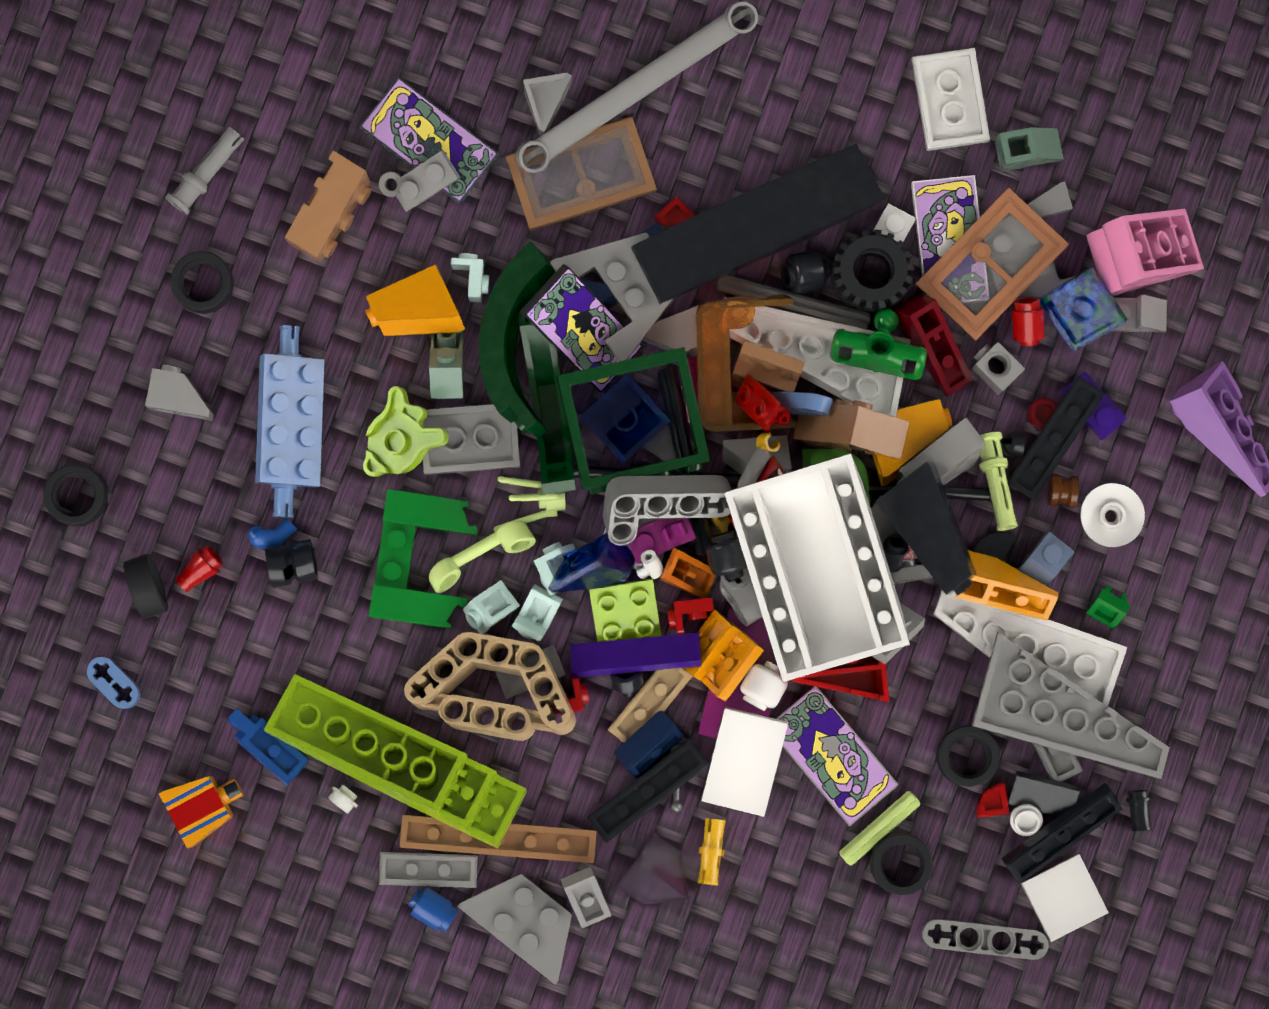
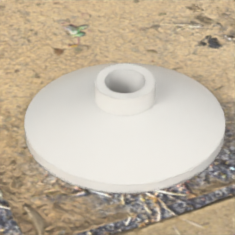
(1128, 512)

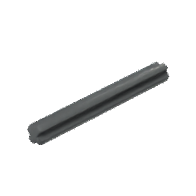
(801, 303)

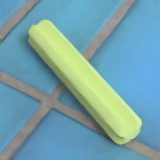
(879, 828)

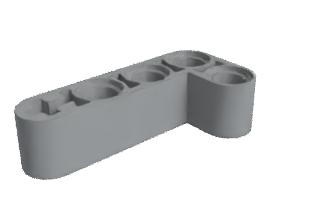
(704, 500)

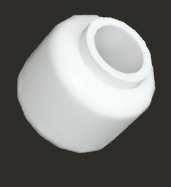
(763, 686)

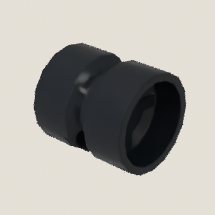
(291, 563)

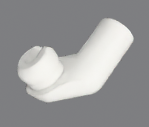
(649, 566)

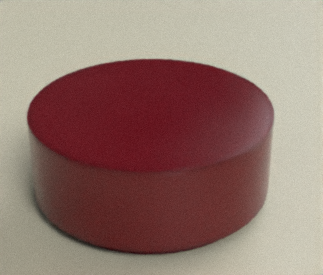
(1040, 411)

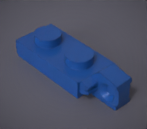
(274, 754)

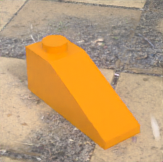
(1008, 588)

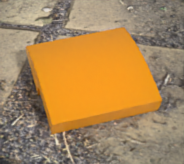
(725, 655)

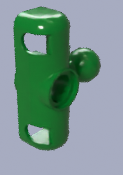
(865, 344)

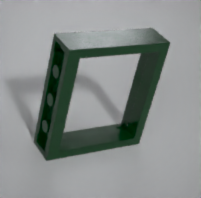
(690, 462)

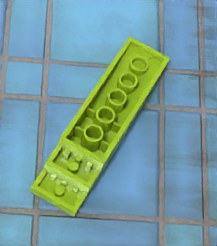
(396, 760)

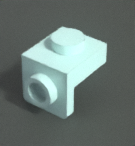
(477, 280)
(550, 562)
(537, 613)

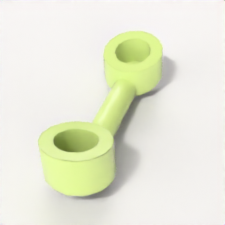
(513, 537)

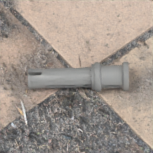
(196, 182)

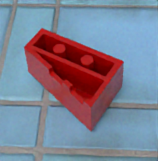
(861, 677)

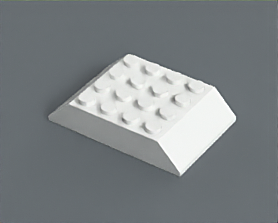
(818, 567)

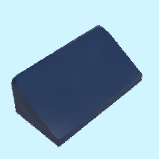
(649, 744)

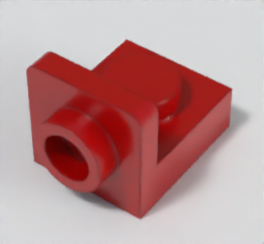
(695, 609)
(581, 697)

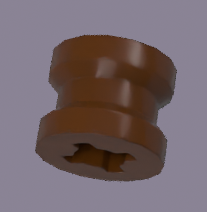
(1063, 491)

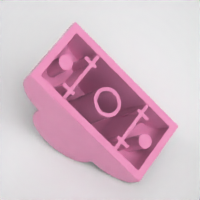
(1144, 250)

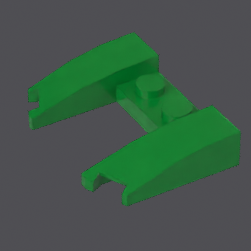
(390, 594)

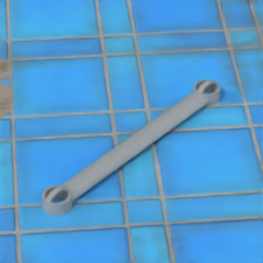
(636, 86)

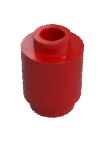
(1028, 321)

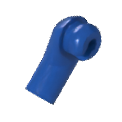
(264, 538)

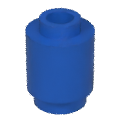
(432, 909)

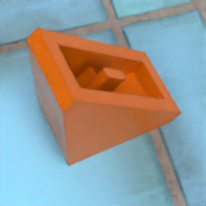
(688, 574)

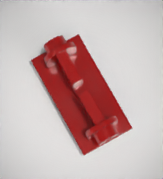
(761, 404)

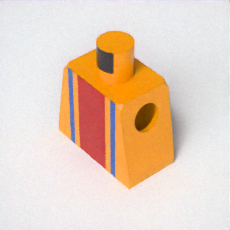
(200, 807)

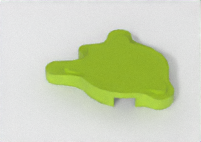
(399, 438)

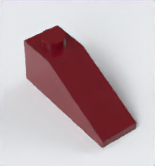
(926, 327)

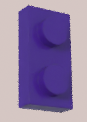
(1105, 416)

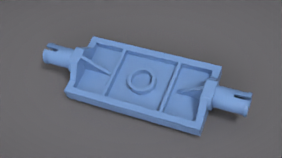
(289, 421)

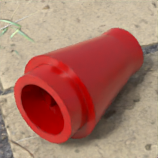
(199, 568)

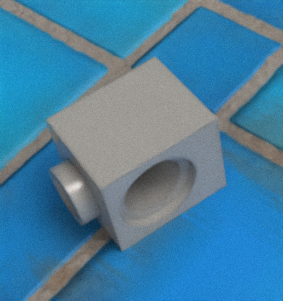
(997, 382)

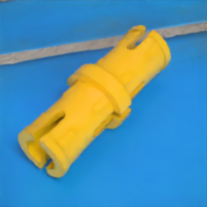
(711, 851)

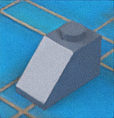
(1046, 559)

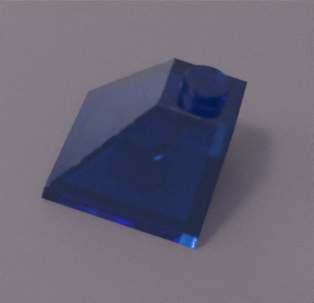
(593, 566)

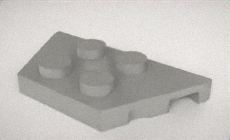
(524, 921)

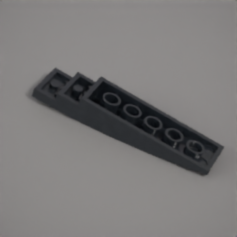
(758, 223)

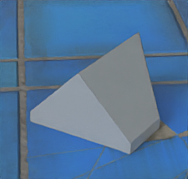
(546, 97)

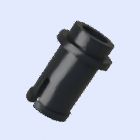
(895, 550)
(1139, 810)

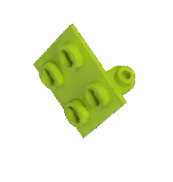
(625, 611)

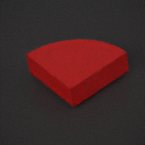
(673, 213)
(993, 802)

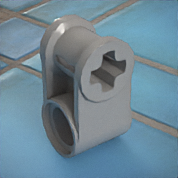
(742, 598)

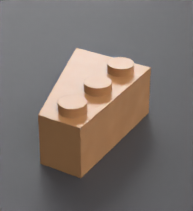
(329, 208)
(854, 428)

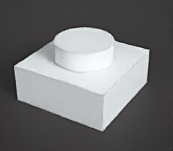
(895, 222)

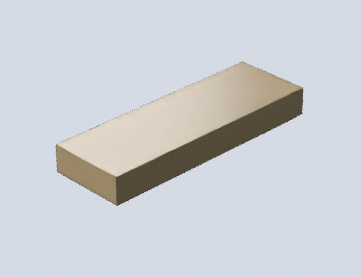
(652, 697)

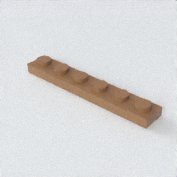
(519, 840)

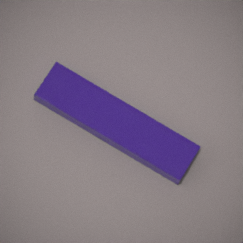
(635, 655)

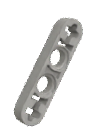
(984, 941)

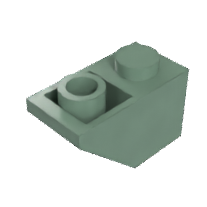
(1028, 148)
(447, 365)

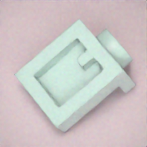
(490, 607)

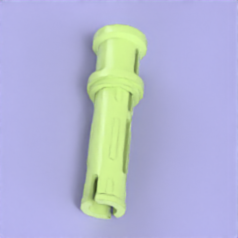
(994, 467)

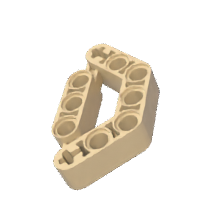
(504, 714)

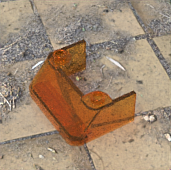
(712, 333)

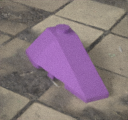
(1214, 416)

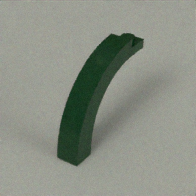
(499, 336)
(554, 445)

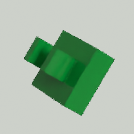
(1108, 607)

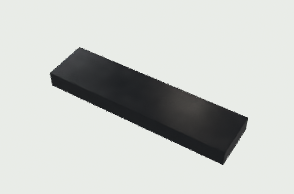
(1055, 437)
(648, 791)
(1061, 833)

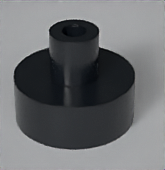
(627, 683)

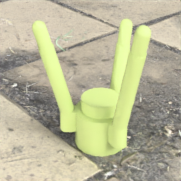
(551, 502)

